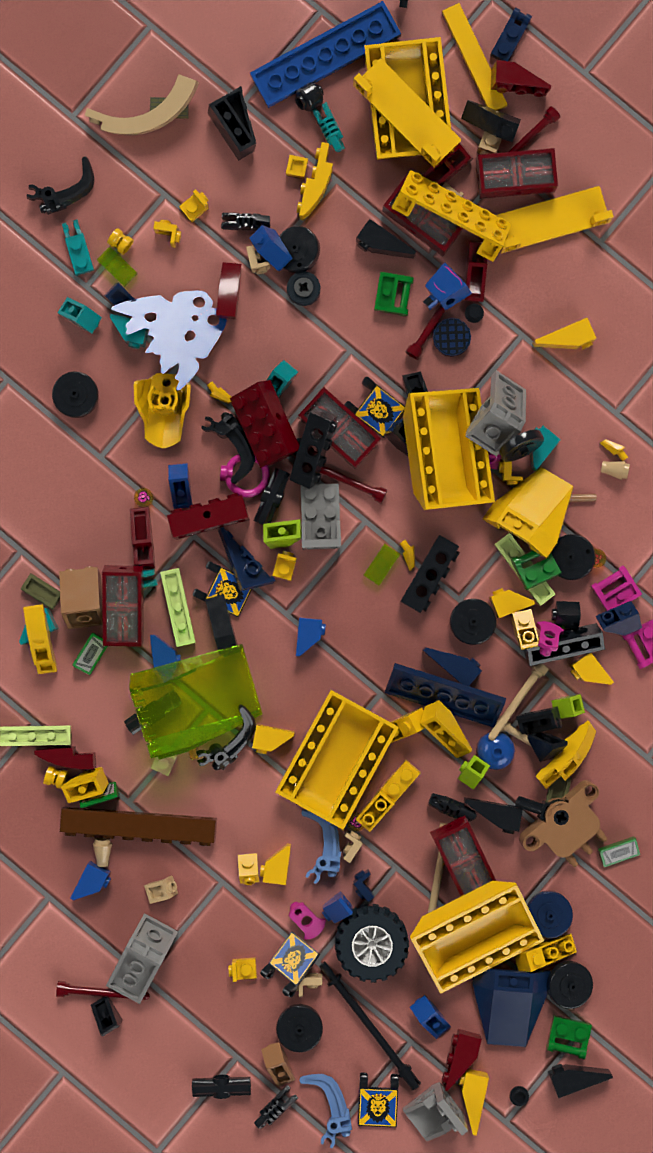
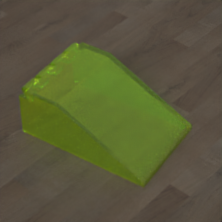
(193, 700)

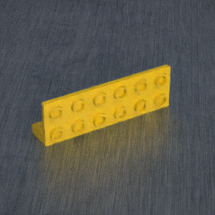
(406, 112)
(454, 209)
(555, 218)

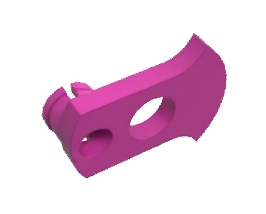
(547, 644)
(316, 924)

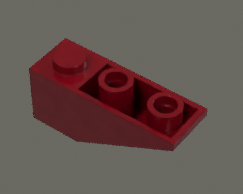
(512, 77)
(464, 1053)

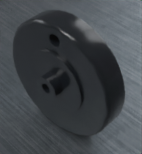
(302, 246)
(75, 394)
(521, 445)
(574, 556)
(472, 621)
(569, 984)
(299, 1028)

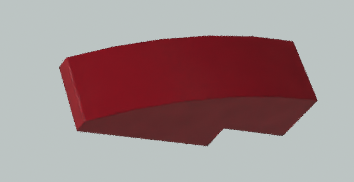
(449, 165)
(476, 273)
(228, 290)
(142, 537)
(67, 757)

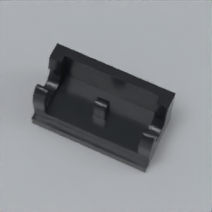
(539, 720)

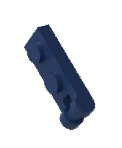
(510, 36)

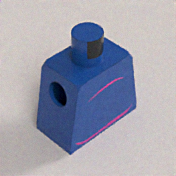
(445, 288)

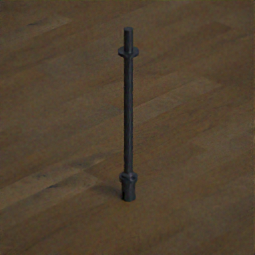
(404, 1070)

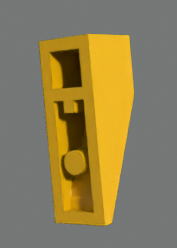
(570, 337)
(445, 729)
(474, 1088)

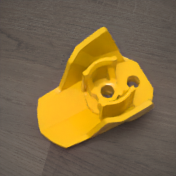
(161, 422)

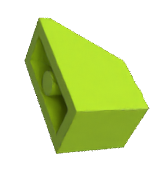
(282, 533)

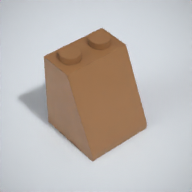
(81, 597)

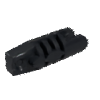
(244, 221)
(451, 807)
(275, 1108)

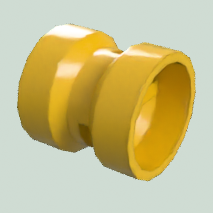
(120, 241)
(55, 777)

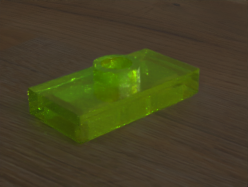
(117, 266)
(381, 564)

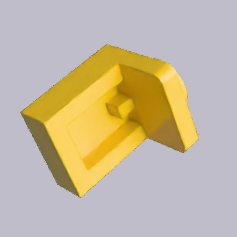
(166, 228)
(506, 470)
(248, 869)

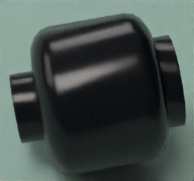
(309, 97)

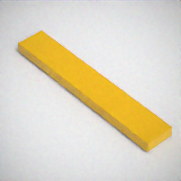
(473, 56)

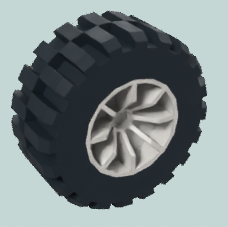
(371, 943)

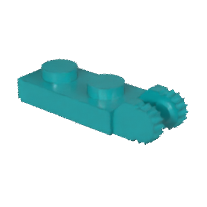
(78, 250)

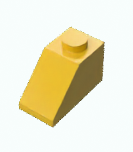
(508, 602)
(589, 670)
(269, 738)
(85, 785)
(276, 867)

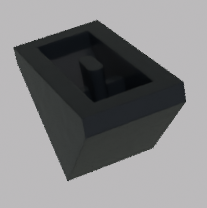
(414, 383)
(546, 745)
(106, 1015)

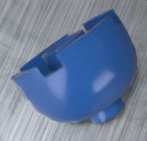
(496, 753)

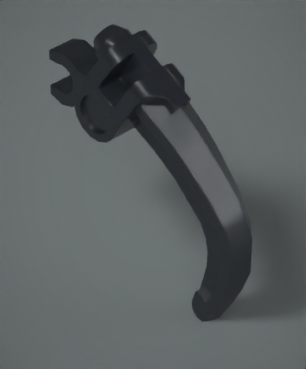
(58, 201)
(232, 429)
(227, 755)

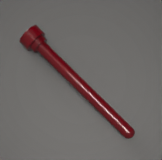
(551, 116)
(415, 349)
(377, 493)
(65, 989)

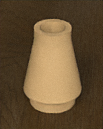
(616, 469)
(102, 851)

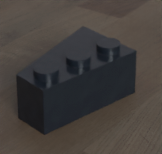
(233, 122)

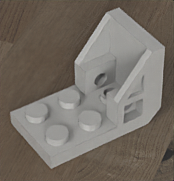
(500, 415)
(320, 517)
(142, 958)
(435, 1113)

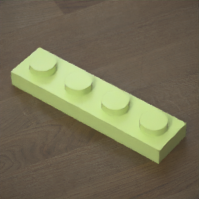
(509, 549)
(178, 607)
(35, 735)

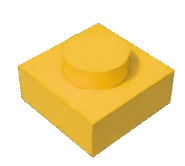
(296, 166)

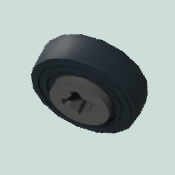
(302, 294)

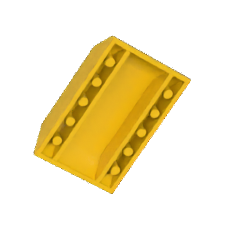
(422, 69)
(442, 461)
(336, 759)
(475, 933)

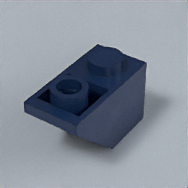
(620, 620)

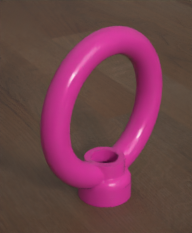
(226, 475)

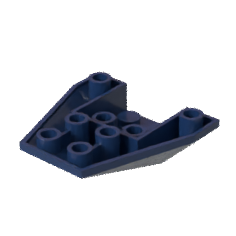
(510, 1003)

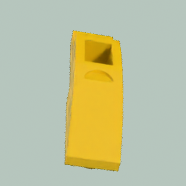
(315, 188)
(39, 639)
(570, 758)
(387, 795)

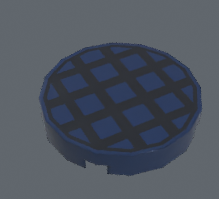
(452, 337)

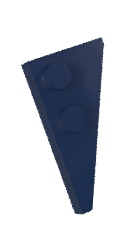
(244, 566)

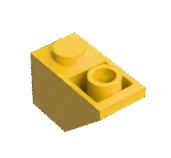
(525, 629)
(408, 724)

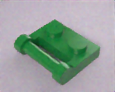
(387, 292)
(536, 573)
(569, 1030)

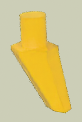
(219, 393)
(615, 449)
(409, 554)

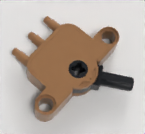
(566, 832)

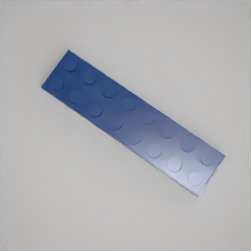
(324, 54)

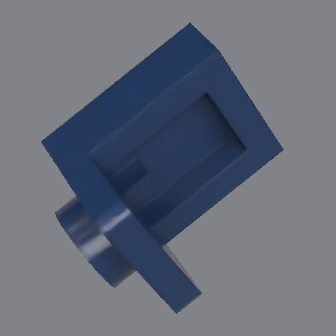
(118, 294)
(362, 889)

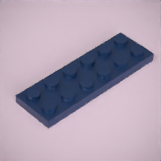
(458, 698)

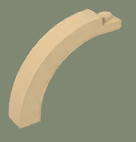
(157, 118)

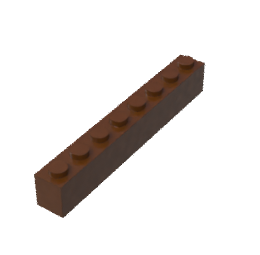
(138, 825)

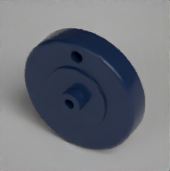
(551, 913)

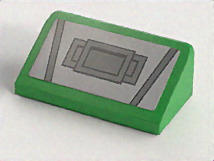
(90, 654)
(110, 793)
(619, 851)

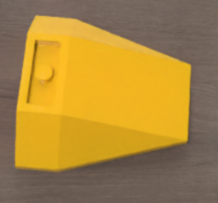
(533, 510)

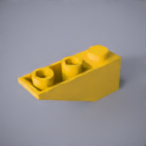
(545, 953)

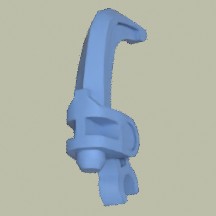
(331, 851)
(340, 1116)

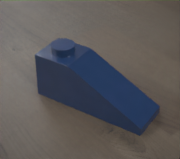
(459, 667)

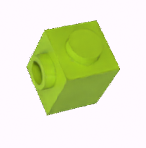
(569, 706)
(473, 771)

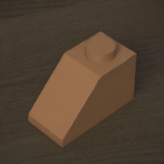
(277, 1064)

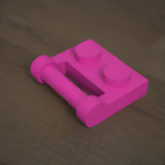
(622, 594)
(646, 637)

